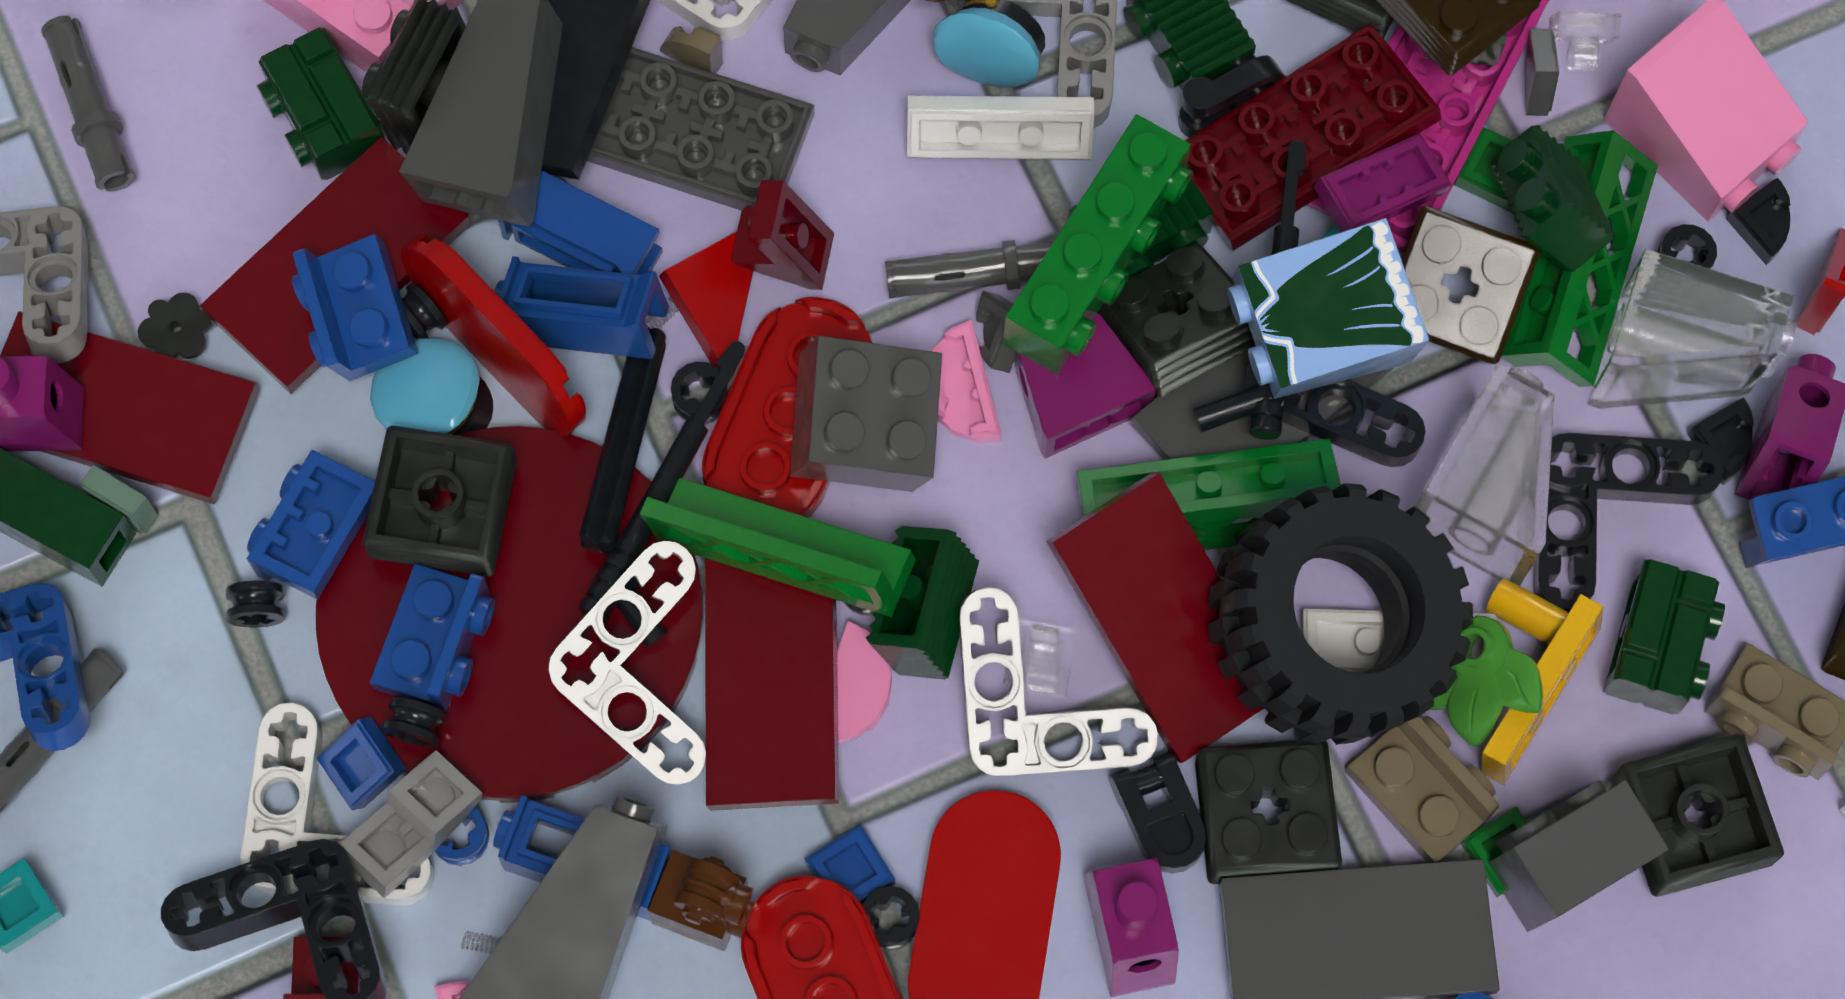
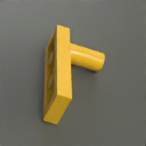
(1568, 641)

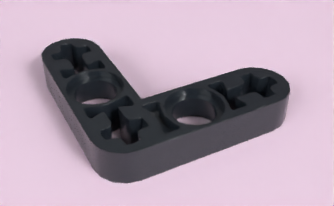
(1344, 435)
(1581, 493)
(312, 902)

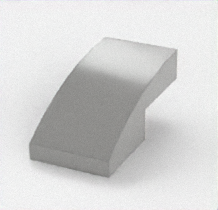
(411, 824)

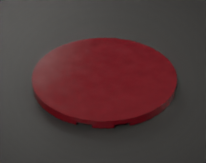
(511, 723)

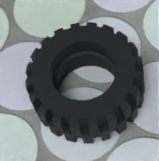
(1401, 566)

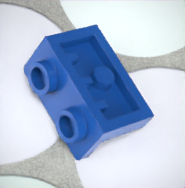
(354, 308)
(1796, 522)
(311, 525)
(432, 637)

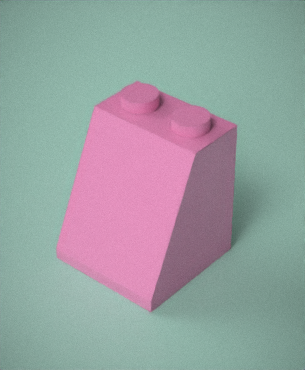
(1708, 111)

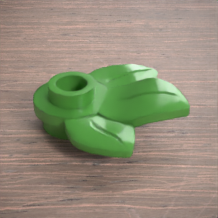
(1490, 682)

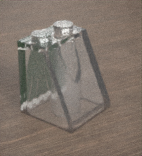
(1690, 335)
(1496, 476)

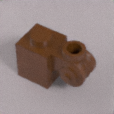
(701, 900)

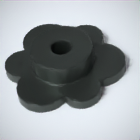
(166, 316)

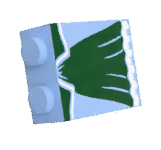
(1328, 310)

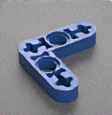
(28, 645)

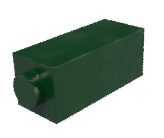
(60, 520)

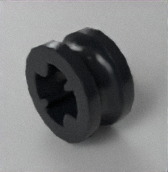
(1694, 237)
(422, 312)
(690, 373)
(255, 604)
(414, 722)
(881, 900)

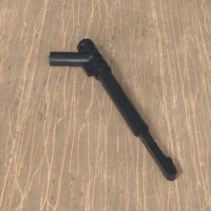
(1257, 399)
(637, 533)

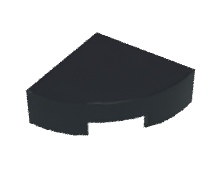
(1764, 220)
(1729, 434)

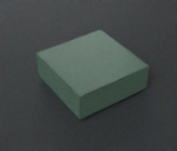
(120, 498)

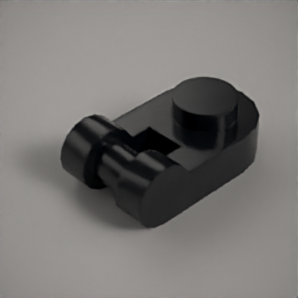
(1210, 99)
(1169, 832)

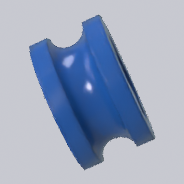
(477, 838)

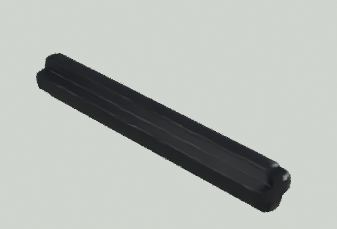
(621, 449)

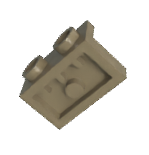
(1780, 713)
(1424, 787)

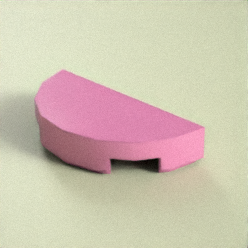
(964, 391)
(862, 684)

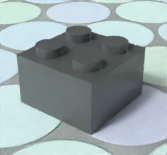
(866, 414)
(1587, 849)

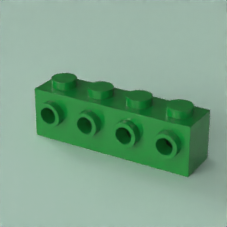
(1097, 244)

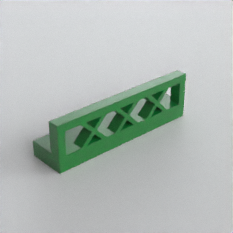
(1559, 299)
(1223, 485)
(782, 546)

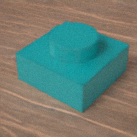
(24, 906)

